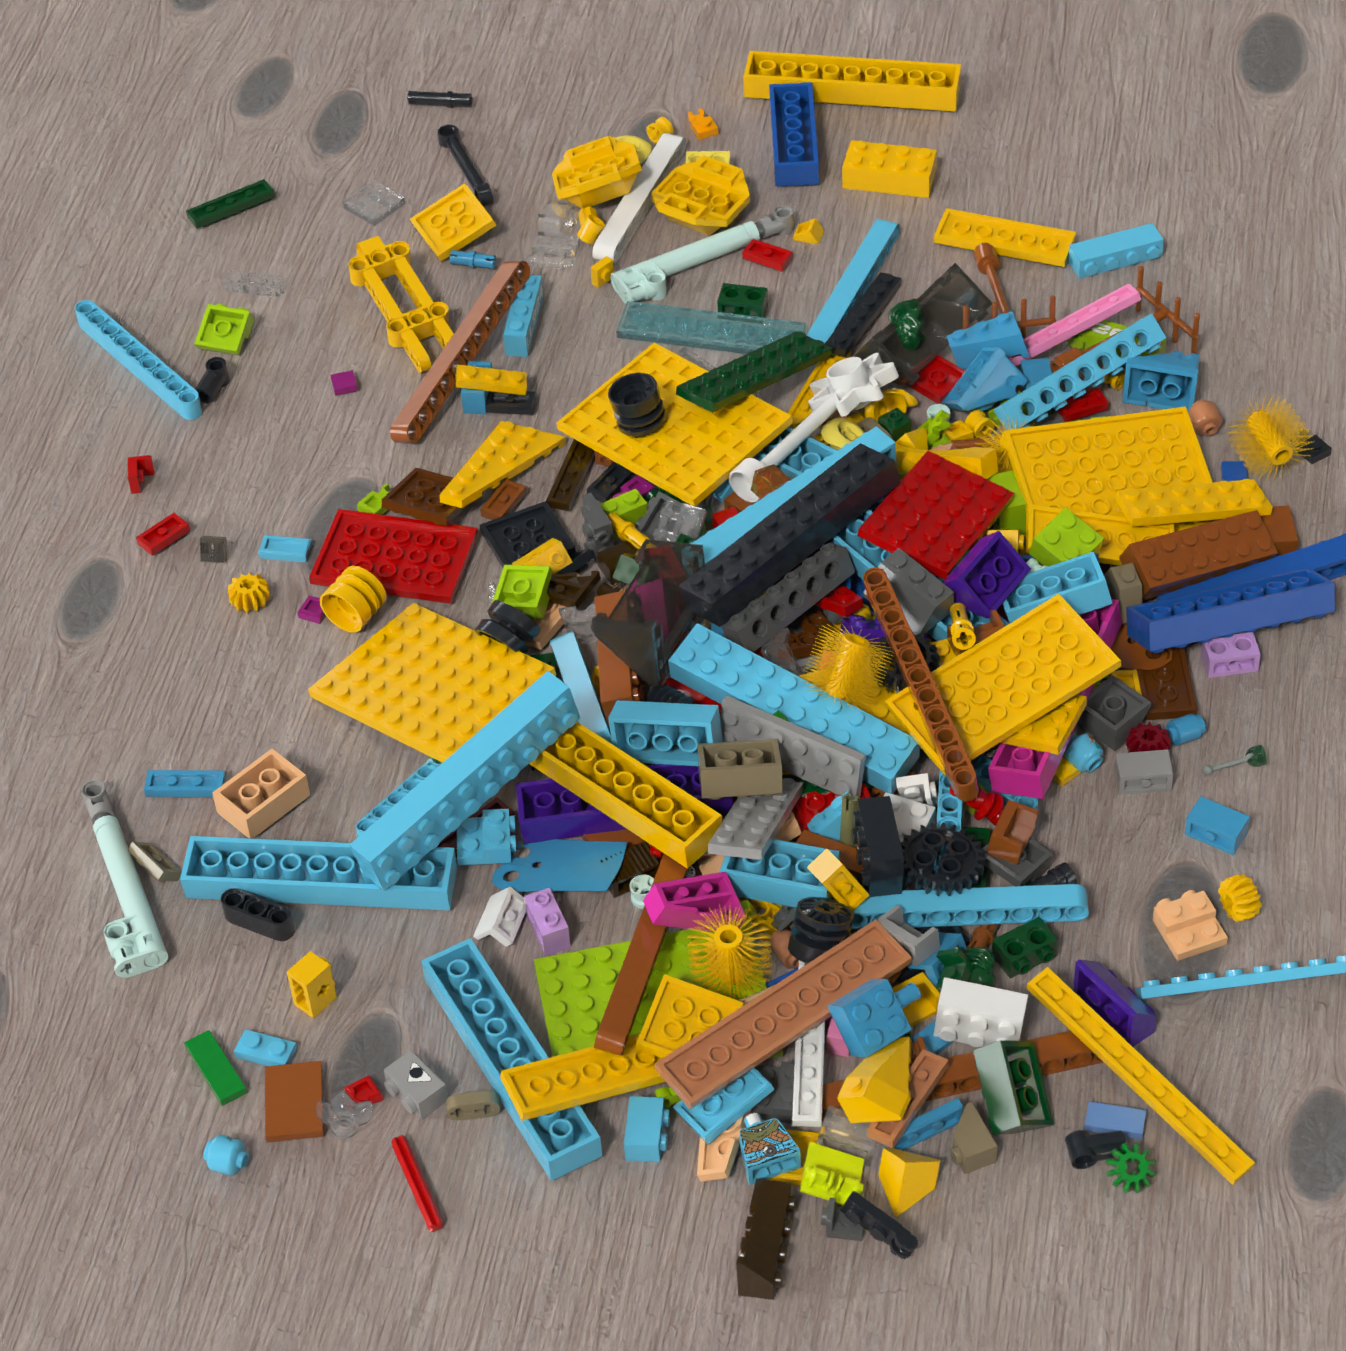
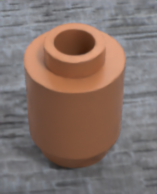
(779, 944)

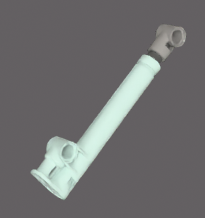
(648, 277)
(135, 937)

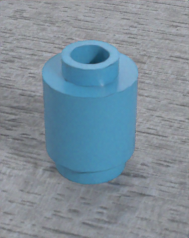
(1185, 728)

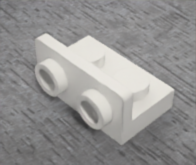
(918, 789)

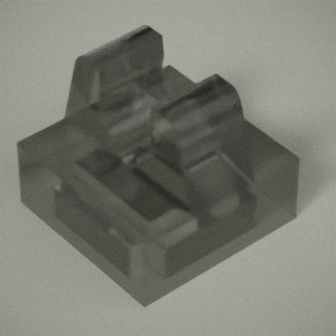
(213, 549)

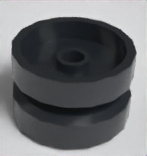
(508, 626)

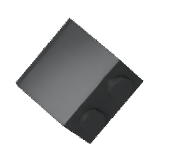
(1113, 711)

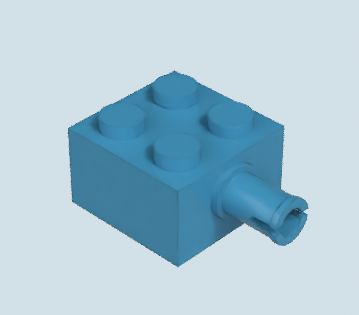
(872, 1015)

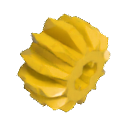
(248, 592)
(1239, 897)

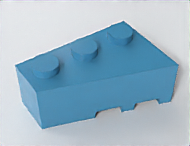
(996, 332)

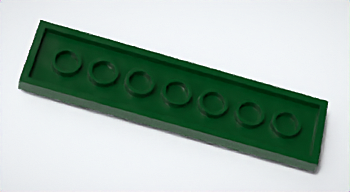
(754, 371)

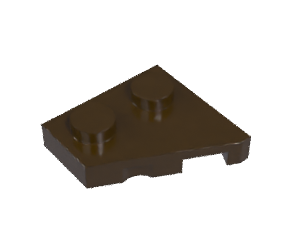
(570, 589)

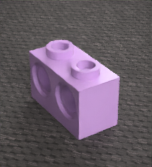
(1230, 655)
(547, 921)

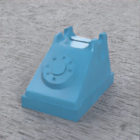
(1162, 380)
(985, 381)

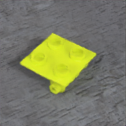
(831, 1173)

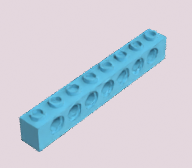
(1145, 329)

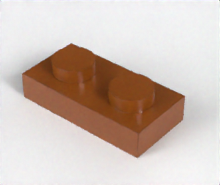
(503, 500)

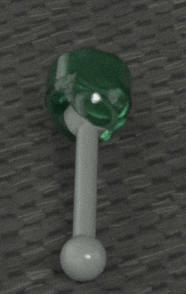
(1254, 756)

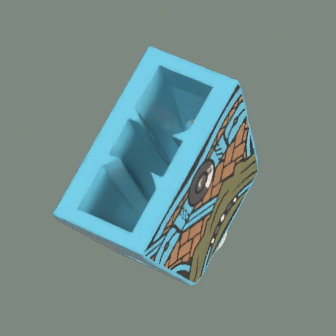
(767, 1149)

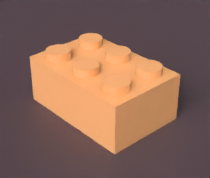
(261, 794)

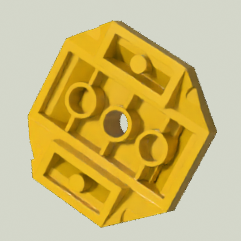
(596, 172)
(702, 195)

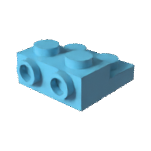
(486, 838)

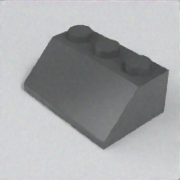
(919, 592)

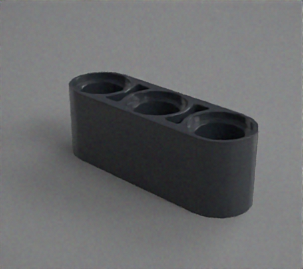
(257, 914)

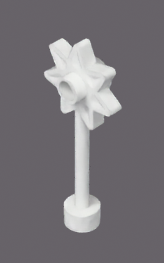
(847, 387)

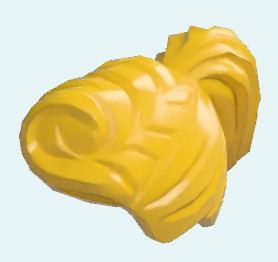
(892, 399)

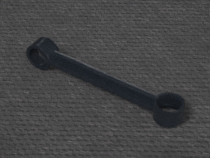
(449, 138)

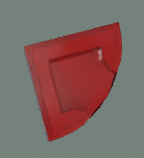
(364, 1090)

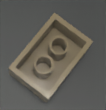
(740, 768)

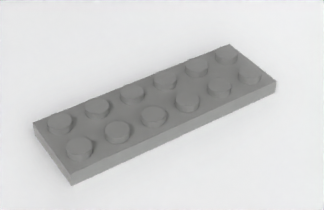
(801, 751)
(755, 823)

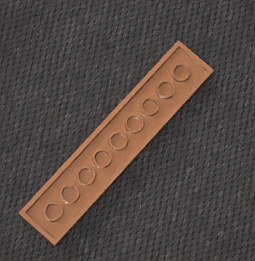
(779, 1015)

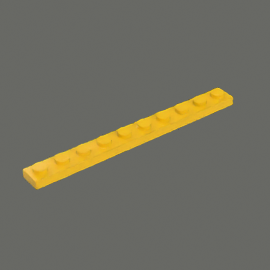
(1141, 1076)

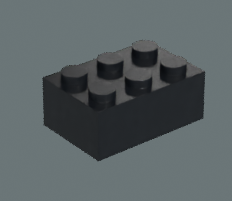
(878, 846)

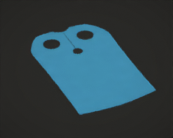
(564, 867)

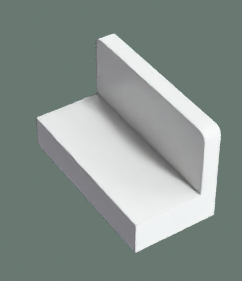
(502, 916)

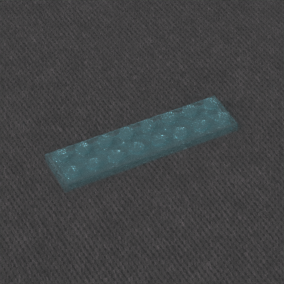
(701, 328)

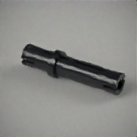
(437, 98)

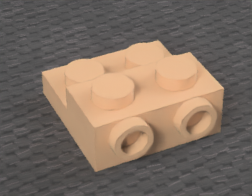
(1189, 924)

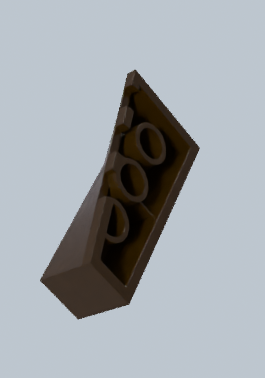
(764, 1239)

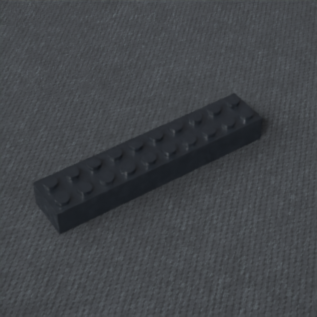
(789, 534)

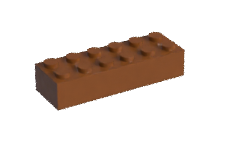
(1199, 553)
(615, 677)

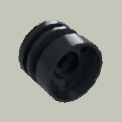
(637, 404)
(818, 927)

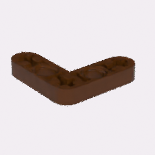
(806, 621)

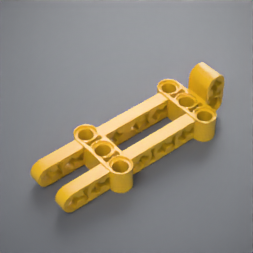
(431, 318)

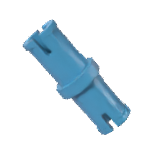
(473, 259)

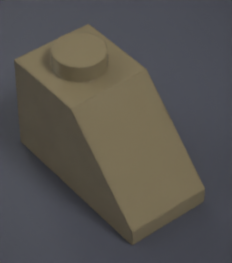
(1124, 586)
(972, 1142)

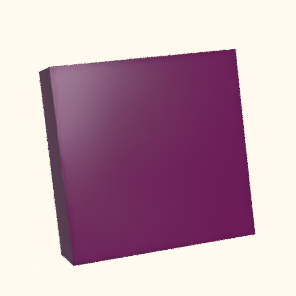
(344, 382)
(311, 610)

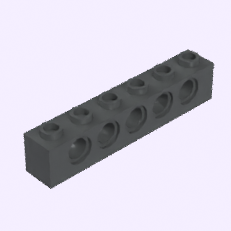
(789, 597)

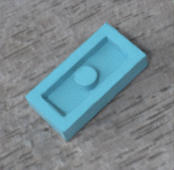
(264, 1049)

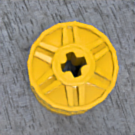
(353, 599)

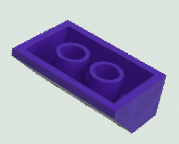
(987, 575)
(1114, 1001)

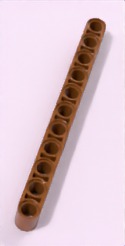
(460, 349)
(906, 650)
(635, 971)
(1054, 1052)

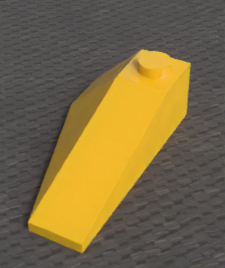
(879, 1085)

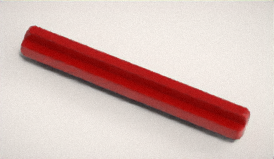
(417, 1183)

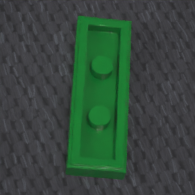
(215, 1067)

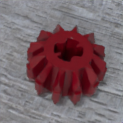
(1148, 738)

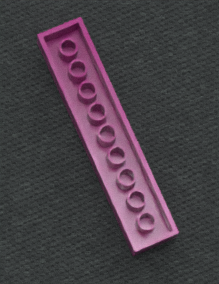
(1030, 771)

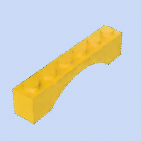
(975, 459)

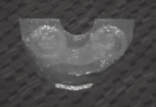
(579, 622)

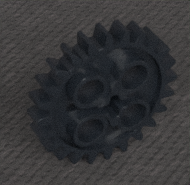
(958, 866)

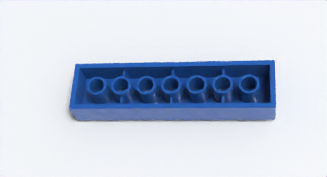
(1230, 609)

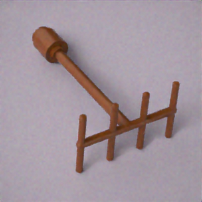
(988, 263)
(1161, 312)

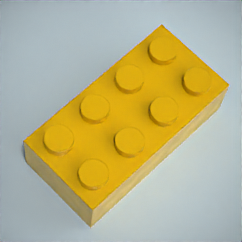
(889, 169)

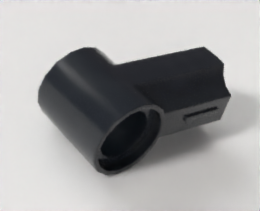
(213, 379)
(1088, 1149)

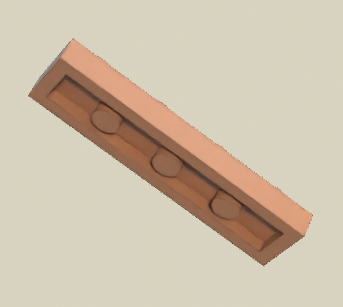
(925, 1075)

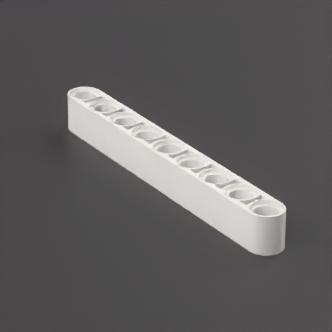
(637, 203)

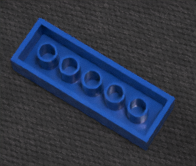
(793, 134)

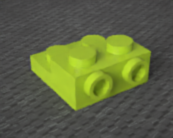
(224, 329)
(525, 589)

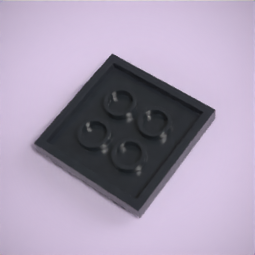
(524, 531)

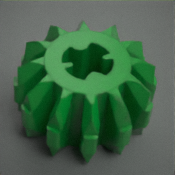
(1141, 1167)

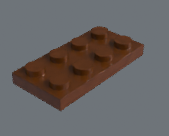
(1168, 686)

